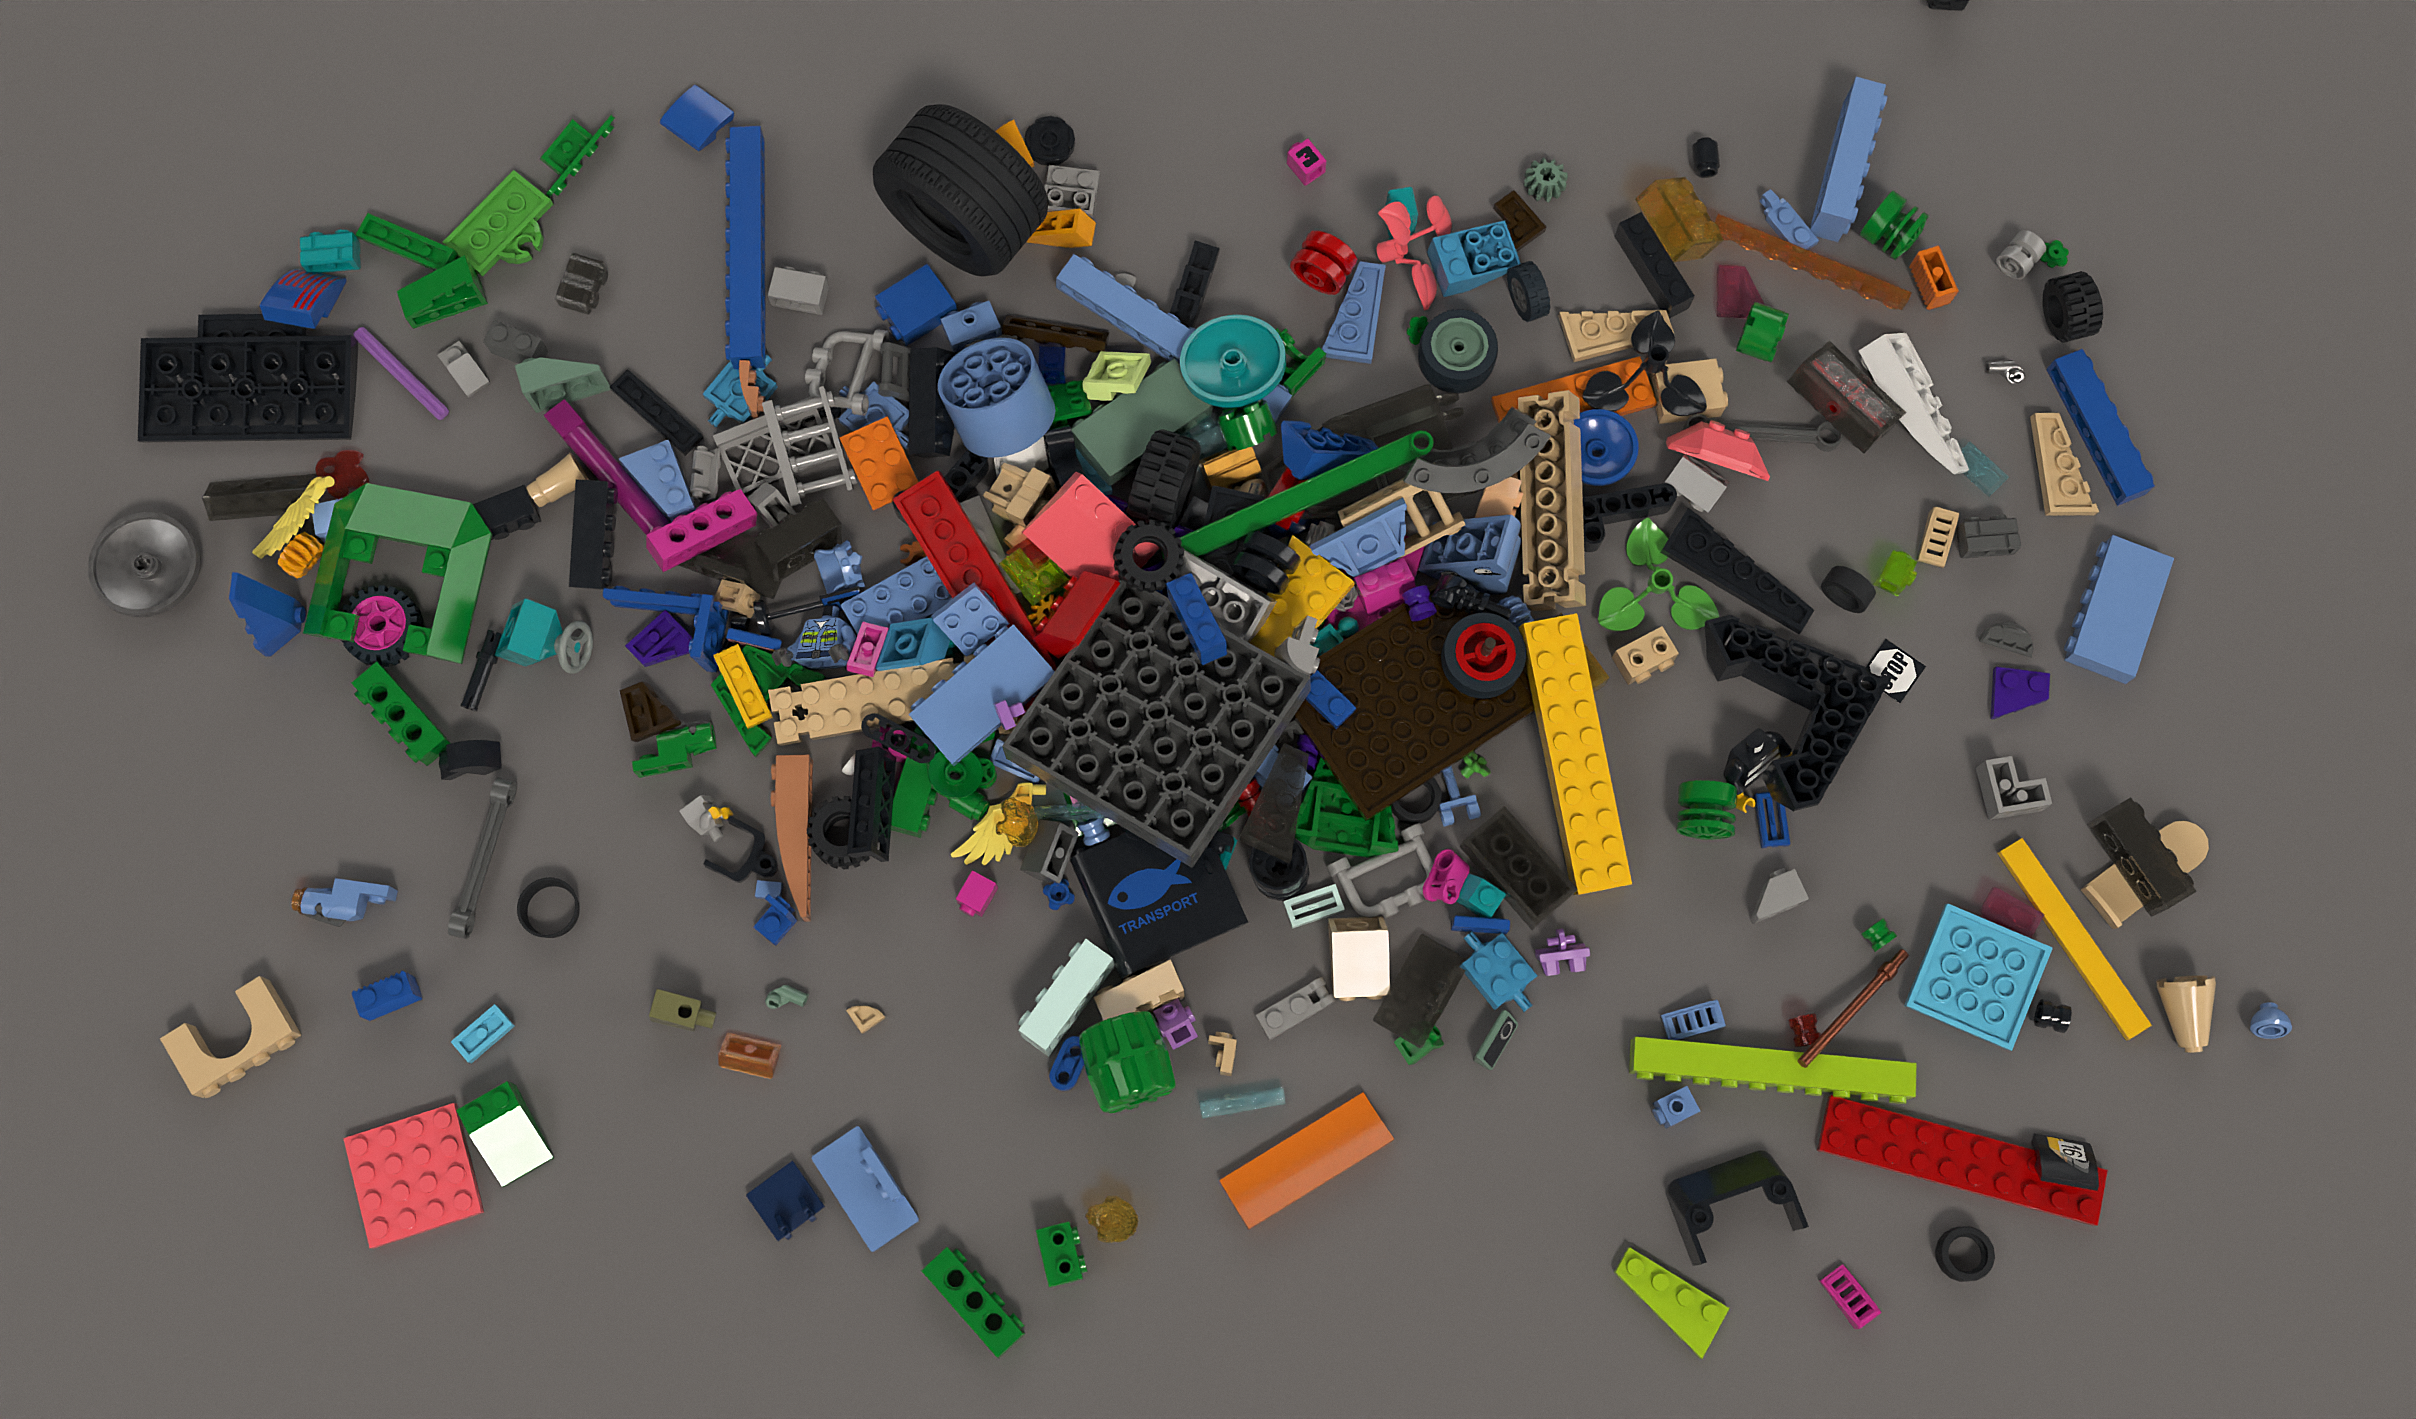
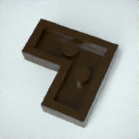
(1520, 220)

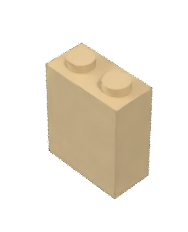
(1706, 375)

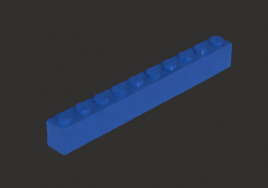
(747, 247)

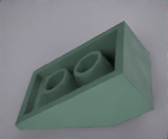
(550, 381)

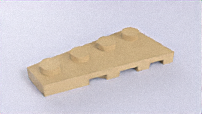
(2059, 475)

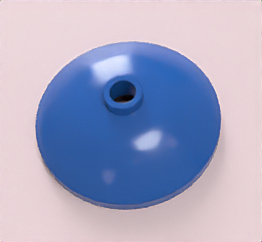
(1615, 441)

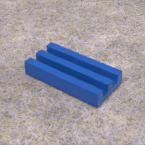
(1774, 842)
(1480, 925)

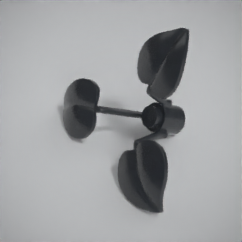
(1655, 340)

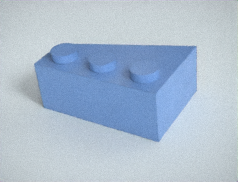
(661, 479)

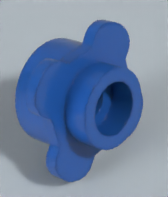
(1065, 898)

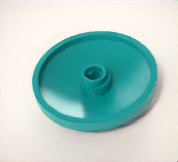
(1233, 361)

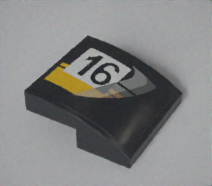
(2065, 1162)

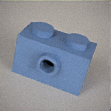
(970, 324)

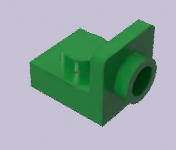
(1412, 1053)

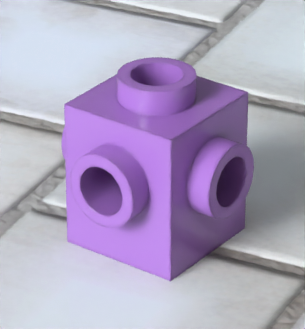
(1176, 1023)

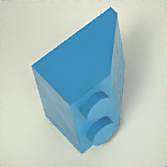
(912, 644)

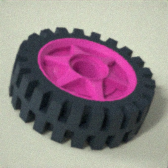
(381, 606)

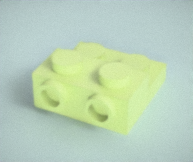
(1115, 373)

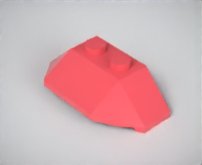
(1721, 447)

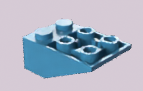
(1472, 257)

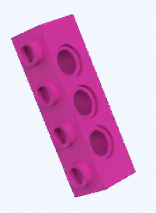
(694, 542)

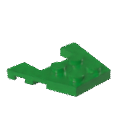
(767, 677)

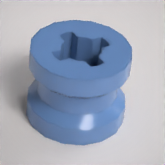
(1093, 831)

